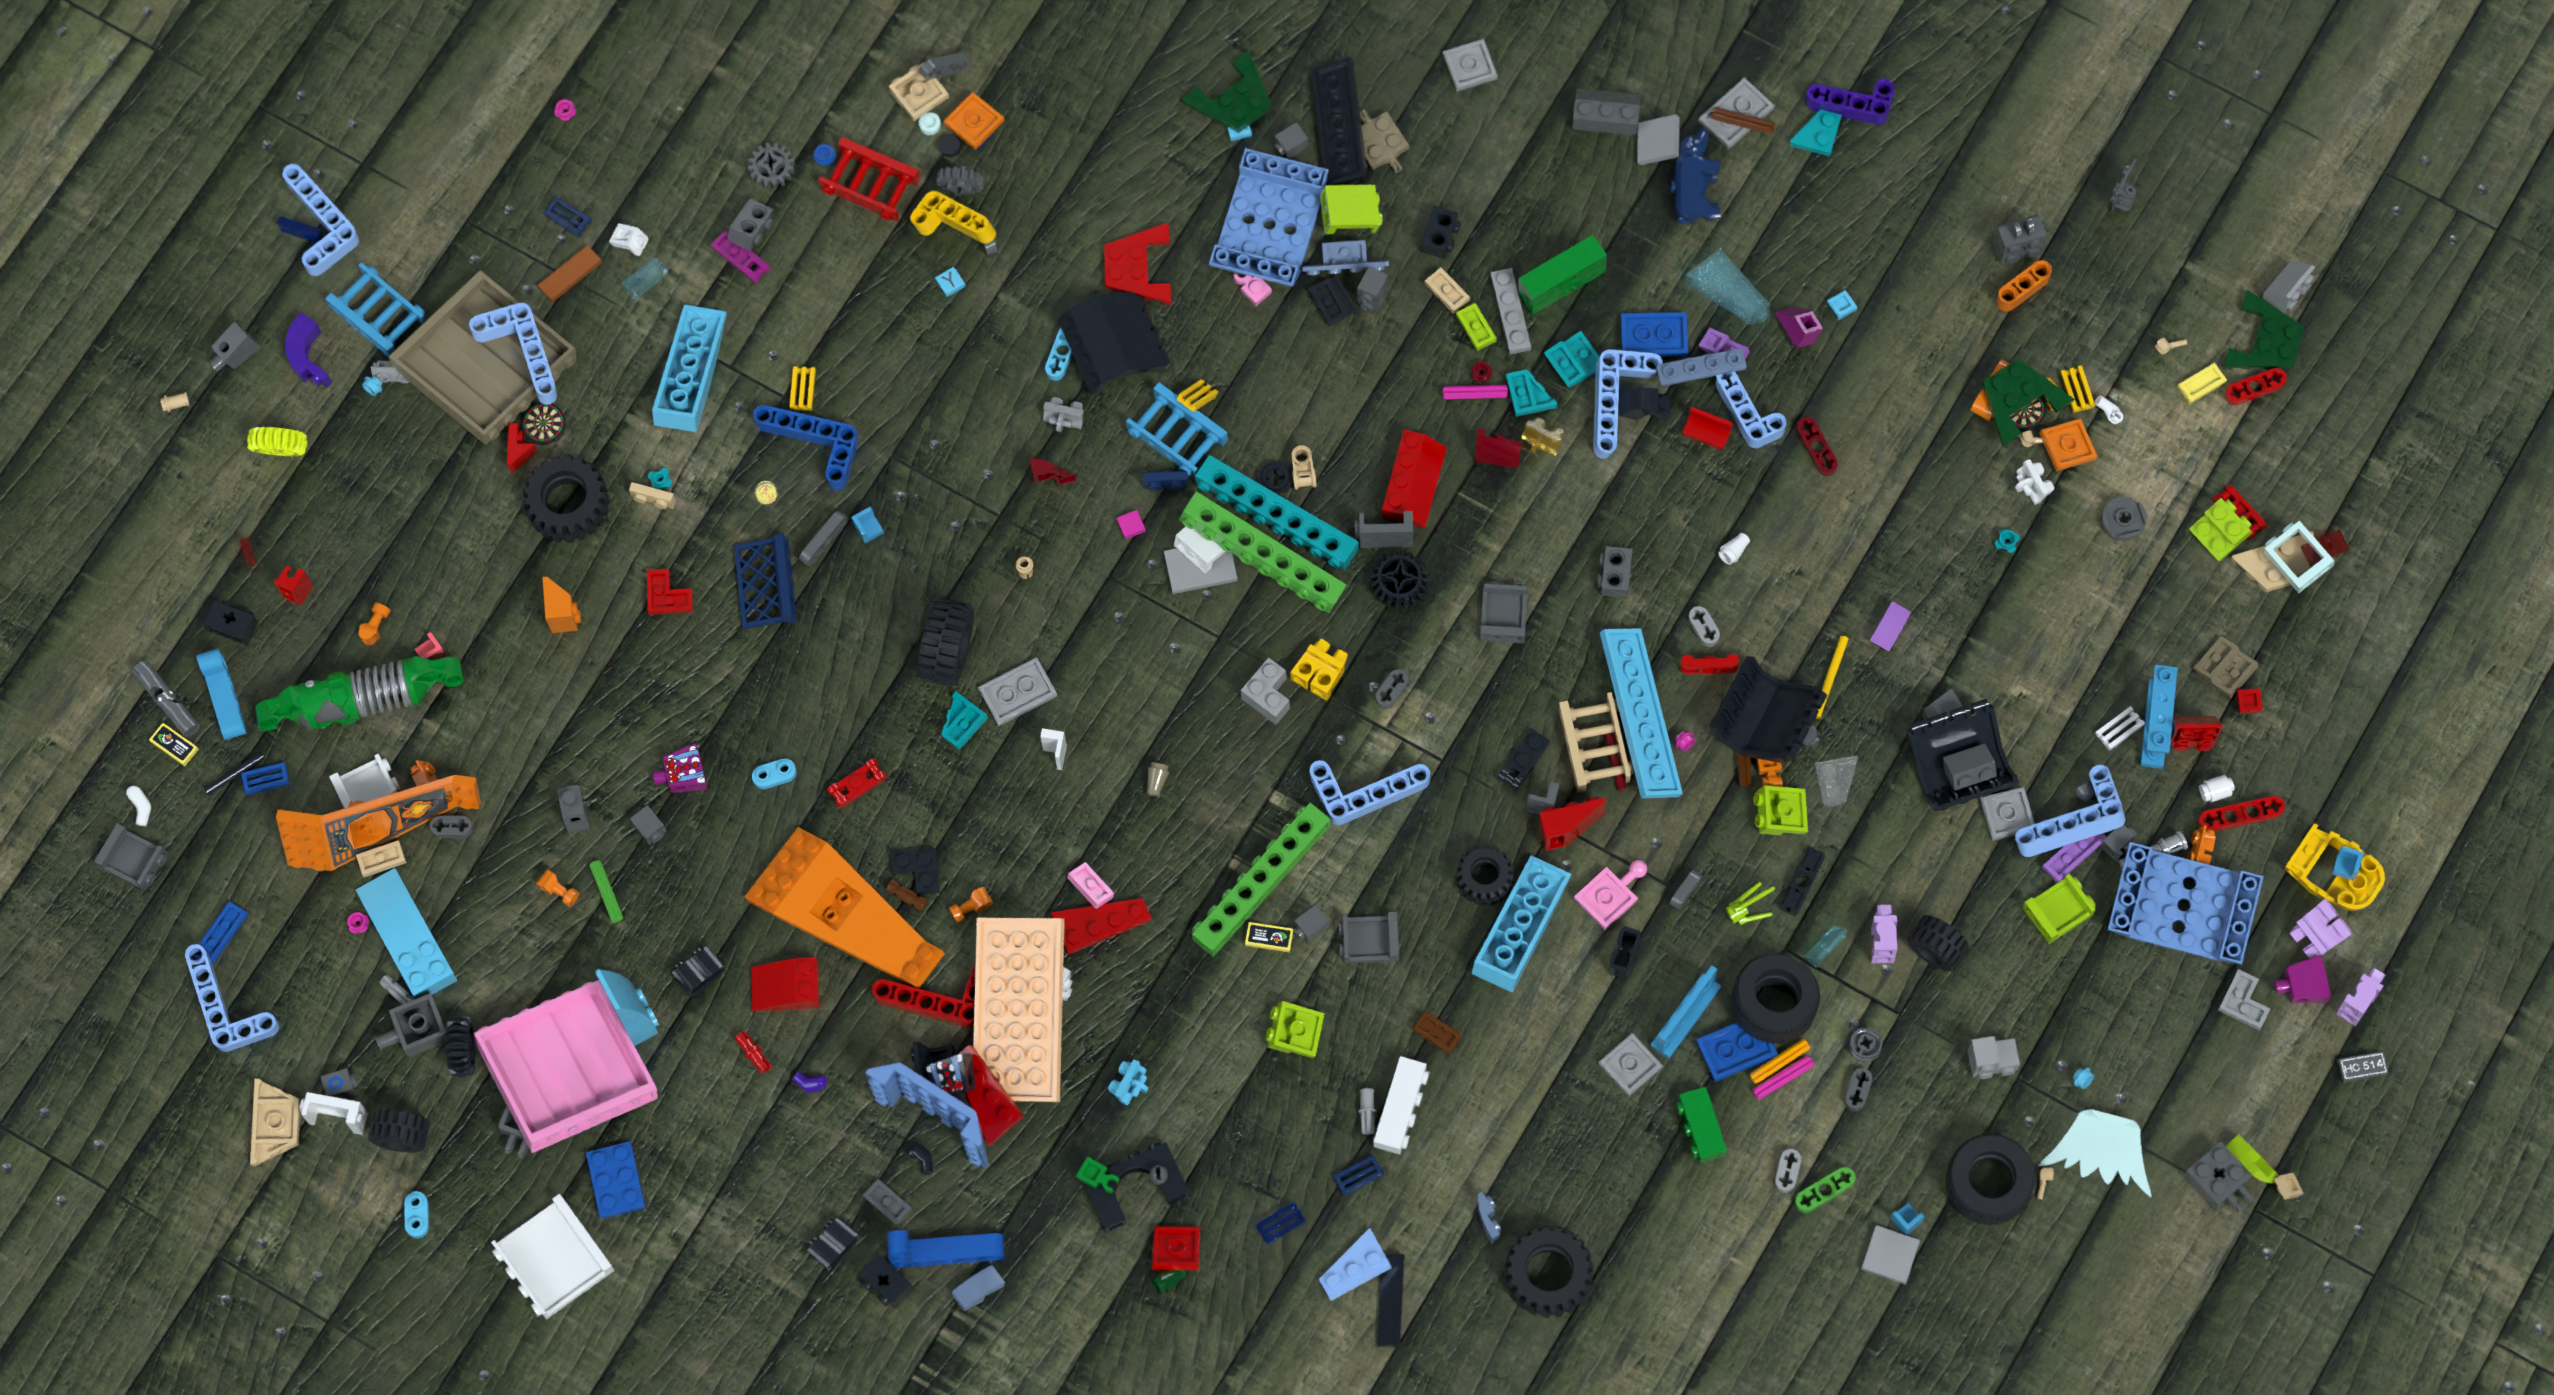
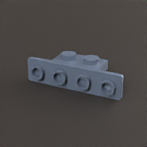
(1343, 256)
(1701, 367)

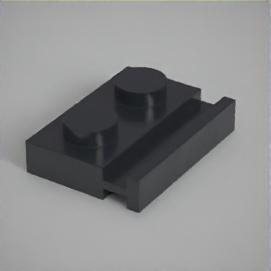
(1332, 300)

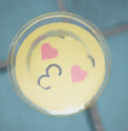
(766, 492)

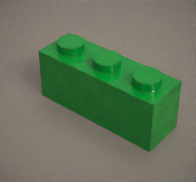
(1701, 1125)

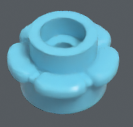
(372, 385)
(2083, 1078)

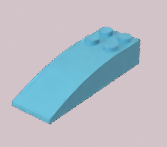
(689, 369)
(1521, 924)
(406, 934)
(629, 1006)

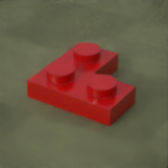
(662, 599)

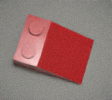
(786, 985)

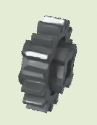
(762, 167)
(960, 180)

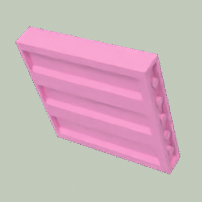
(565, 1065)

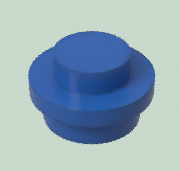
(824, 155)

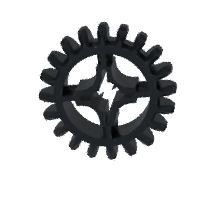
(1408, 580)
(460, 1046)

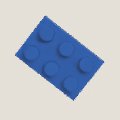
(1655, 333)
(1733, 1051)
(615, 1180)

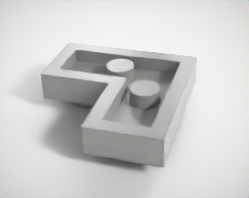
(2238, 1002)

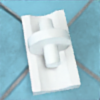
(2031, 483)

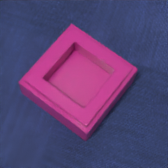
(1131, 524)

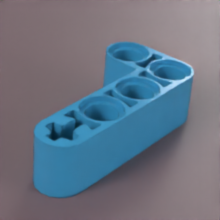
(222, 693)

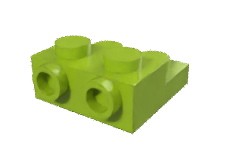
(2221, 529)
(1781, 810)
(1294, 1029)

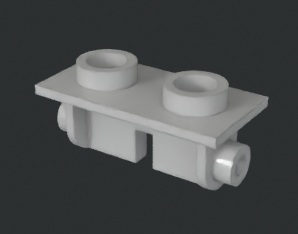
(386, 373)

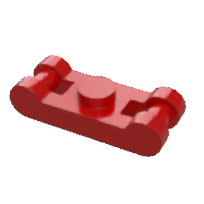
(2243, 508)
(1709, 665)
(857, 783)

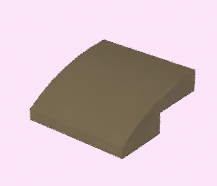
(2225, 667)

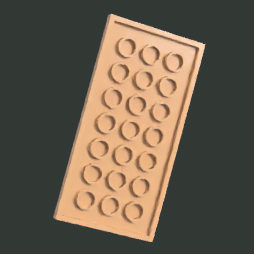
(1020, 1004)

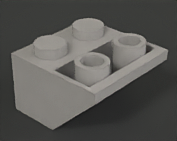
(2289, 285)

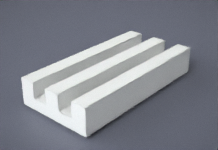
(2134, 717)

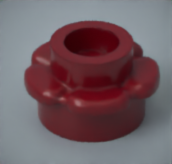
(1481, 366)

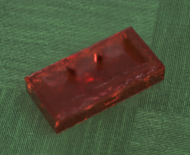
(2333, 544)

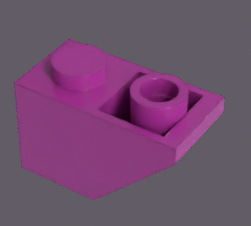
(1800, 325)

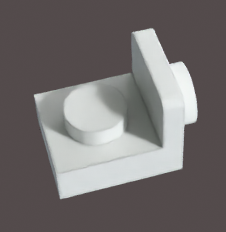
(629, 238)

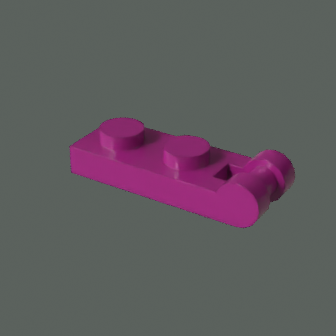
(740, 258)

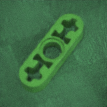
(1824, 1199)

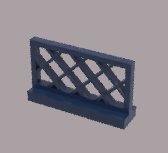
(784, 584)

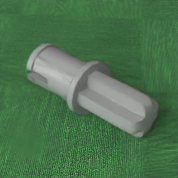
(1367, 1111)

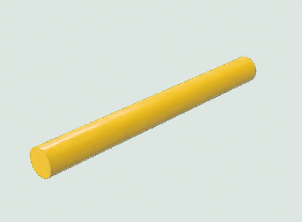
(1833, 668)

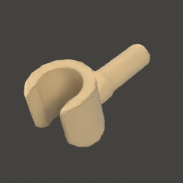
(2164, 347)
(2028, 440)
(2044, 1174)

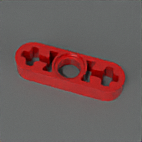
(2239, 386)

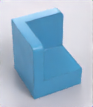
(867, 525)
(2347, 863)
(1906, 1219)

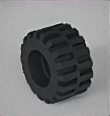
(1484, 857)
(1938, 943)
(399, 1130)

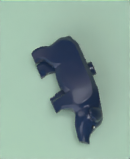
(1691, 178)

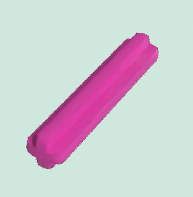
(1475, 391)
(1783, 1077)

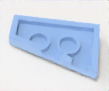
(1356, 1266)

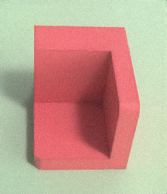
(430, 649)

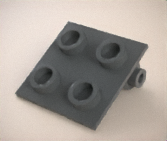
(2124, 193)

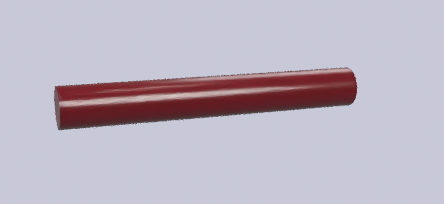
(1615, 761)

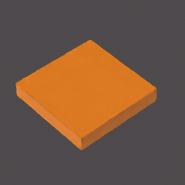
(974, 120)
(2068, 444)

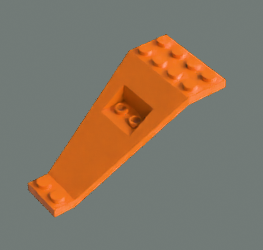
(831, 901)

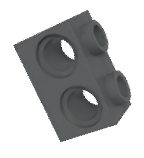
(750, 225)
(1372, 290)
(1619, 572)

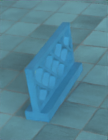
(1687, 1014)

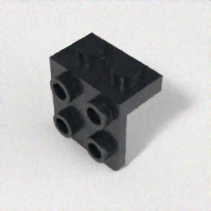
(925, 1056)

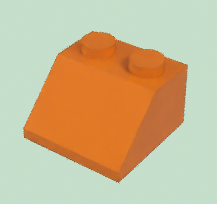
(560, 610)

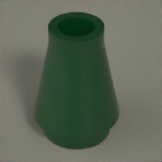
(1167, 1279)

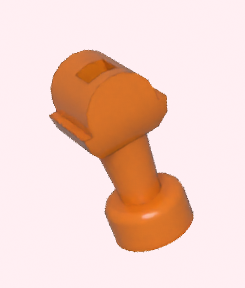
(369, 631)
(549, 883)
(979, 901)

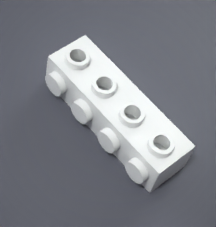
(1400, 1105)

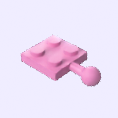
(1608, 897)

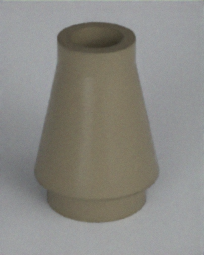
(1156, 778)

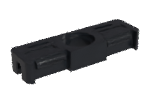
(1796, 894)

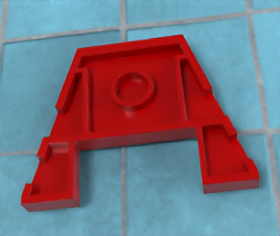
(1127, 264)

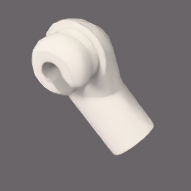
(2111, 411)

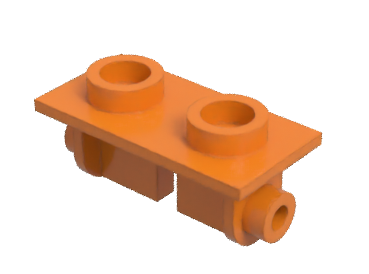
(423, 773)
(2202, 842)

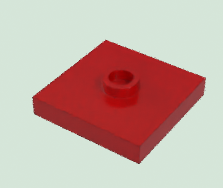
(1176, 1248)

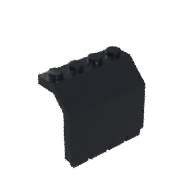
(1112, 338)
(1766, 715)
(1952, 735)

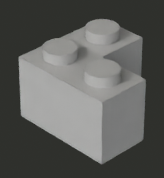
(1262, 691)
(1993, 1057)

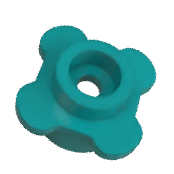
(661, 485)
(2011, 536)

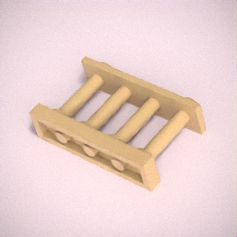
(1578, 756)

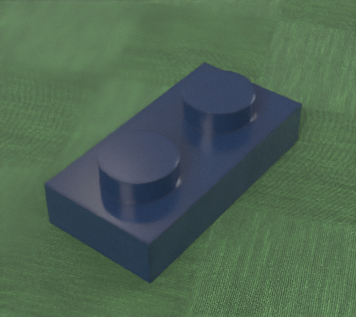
(1159, 480)

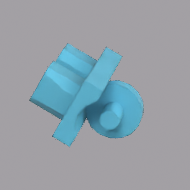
(1132, 1082)

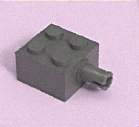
(416, 1026)

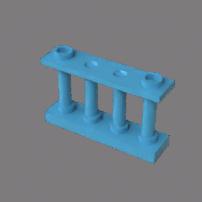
(355, 317)
(1196, 420)
(2158, 716)

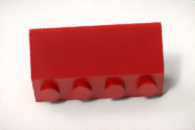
(1414, 478)

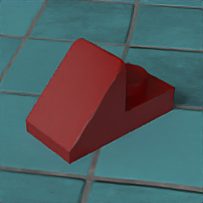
(518, 451)

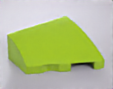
(2252, 1160)

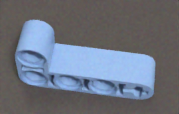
(1745, 406)

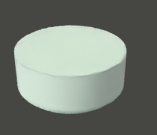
(929, 123)

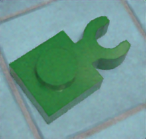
(1095, 1174)

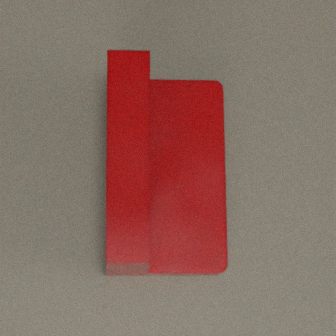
(1707, 428)

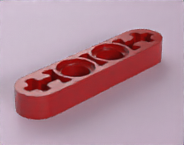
(2240, 811)

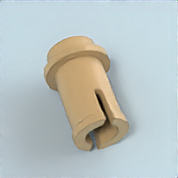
(174, 402)
(1027, 570)

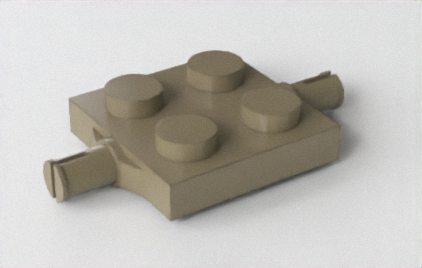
(1382, 141)

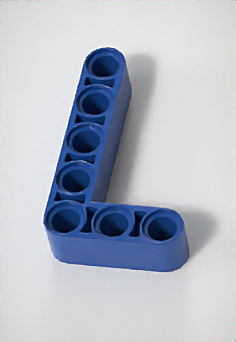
(814, 435)
(944, 1250)

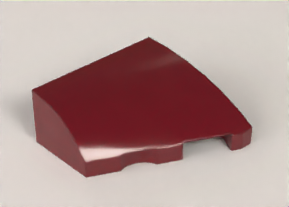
(1497, 450)
(1044, 470)

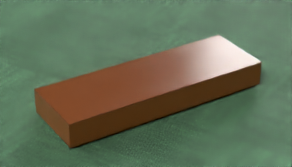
(569, 274)

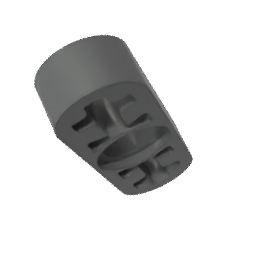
(944, 65)
(823, 538)

